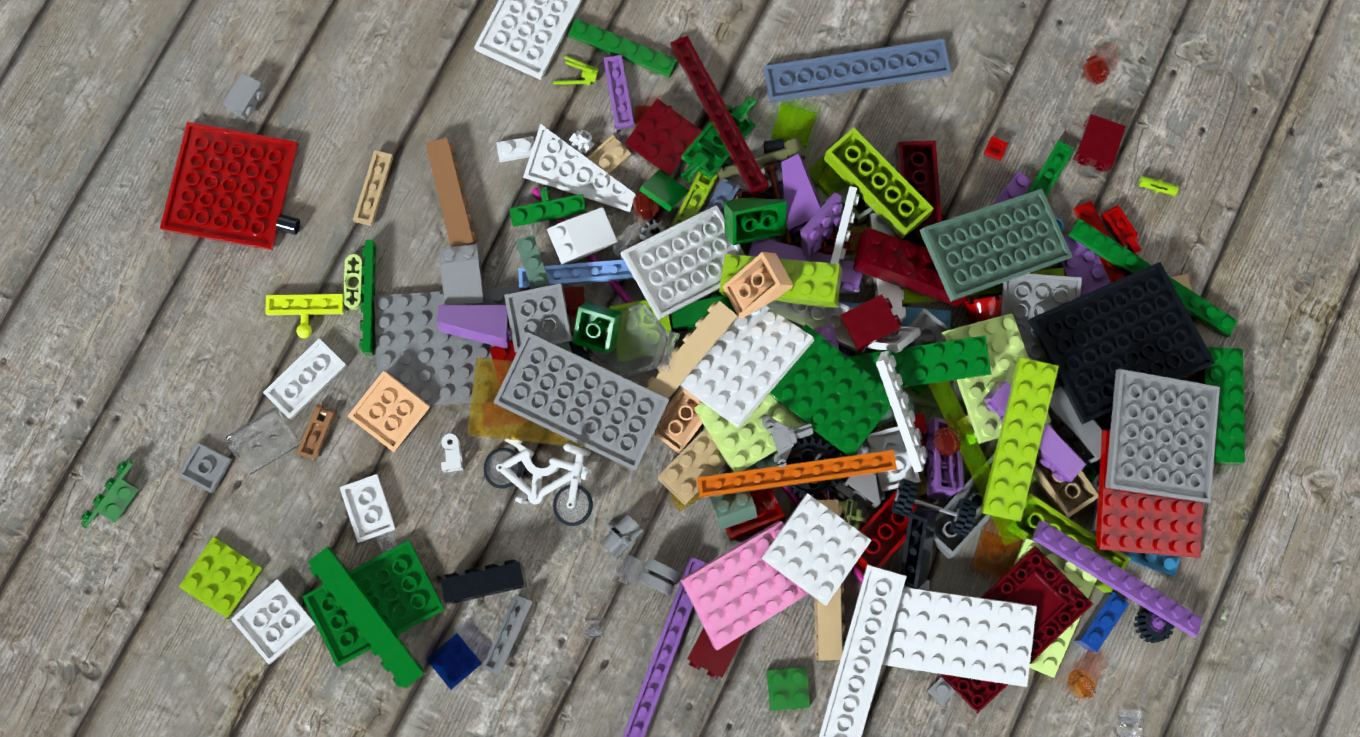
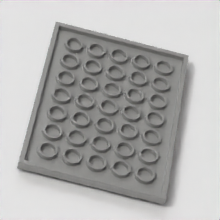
(422, 358)

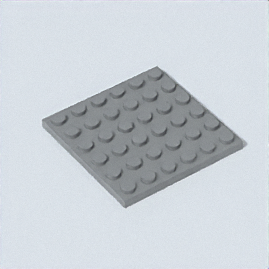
(1162, 436)

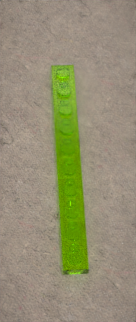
(971, 453)

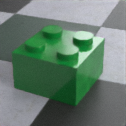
(597, 327)

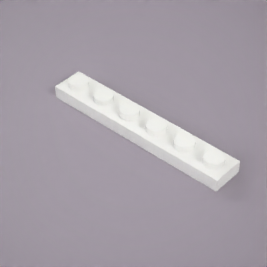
(843, 233)

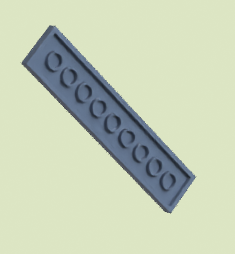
(856, 70)

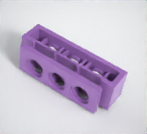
(942, 467)

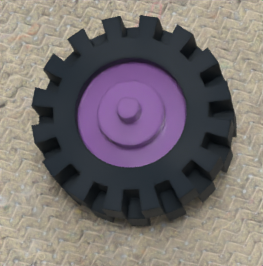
(1152, 626)

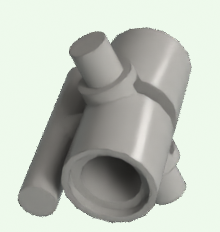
(621, 536)

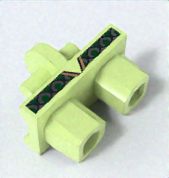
(849, 508)

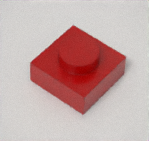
(995, 148)

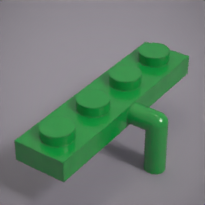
(547, 209)

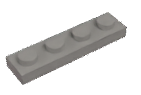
(507, 634)

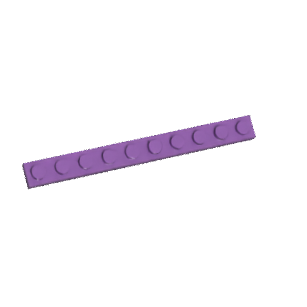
(1117, 578)
(662, 658)

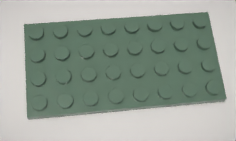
(995, 244)

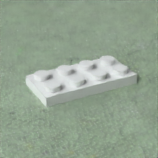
(305, 379)

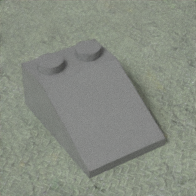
(461, 275)

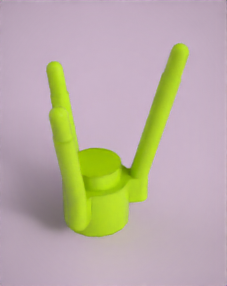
(589, 72)

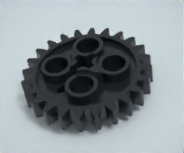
(816, 447)

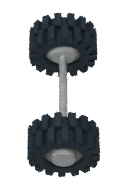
(962, 517)

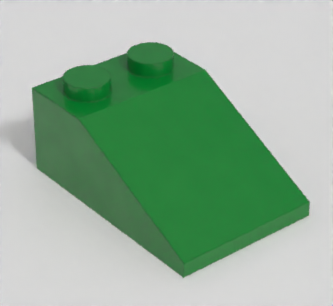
(754, 219)

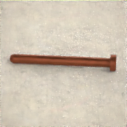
(771, 170)

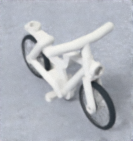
(571, 503)

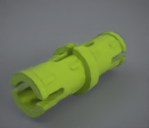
(1158, 185)

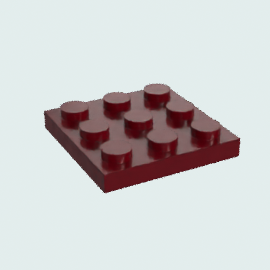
(662, 137)

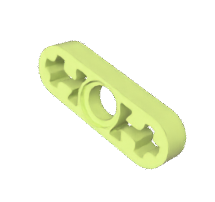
(347, 276)

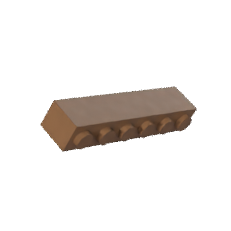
(449, 192)

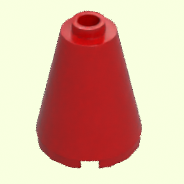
(983, 308)

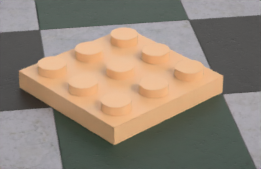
(389, 411)

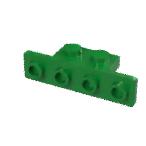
(114, 497)

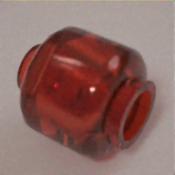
(1096, 70)
(644, 206)
(947, 441)

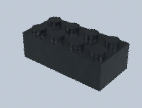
(483, 583)

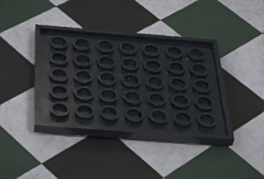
(1124, 326)

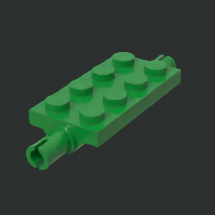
(708, 152)

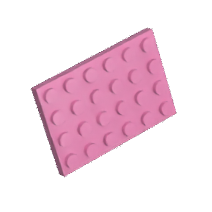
(740, 589)

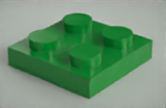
(788, 688)

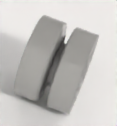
(659, 576)

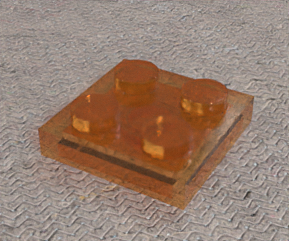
(992, 555)

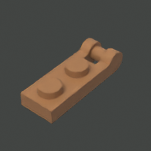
(316, 432)

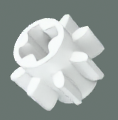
(581, 141)

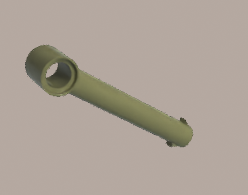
(791, 149)

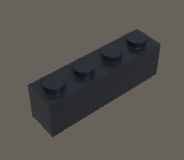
(918, 546)

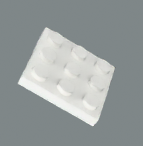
(273, 621)

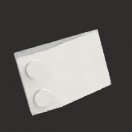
(582, 236)

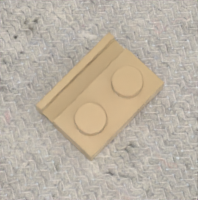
(610, 155)

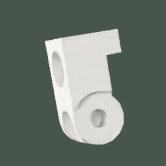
(453, 454)

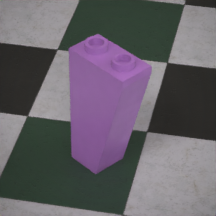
(799, 193)
(476, 322)

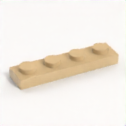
(373, 188)

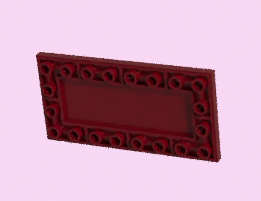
(1057, 603)

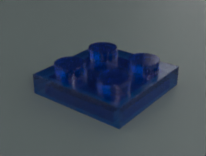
(454, 661)

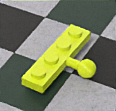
(304, 305)

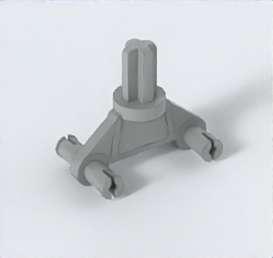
(784, 437)

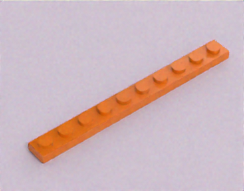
(796, 473)

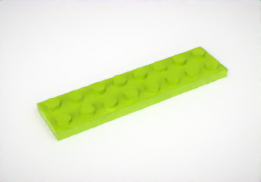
(1019, 439)

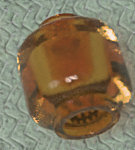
(1081, 684)

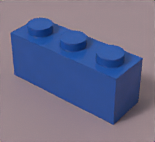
(1101, 622)

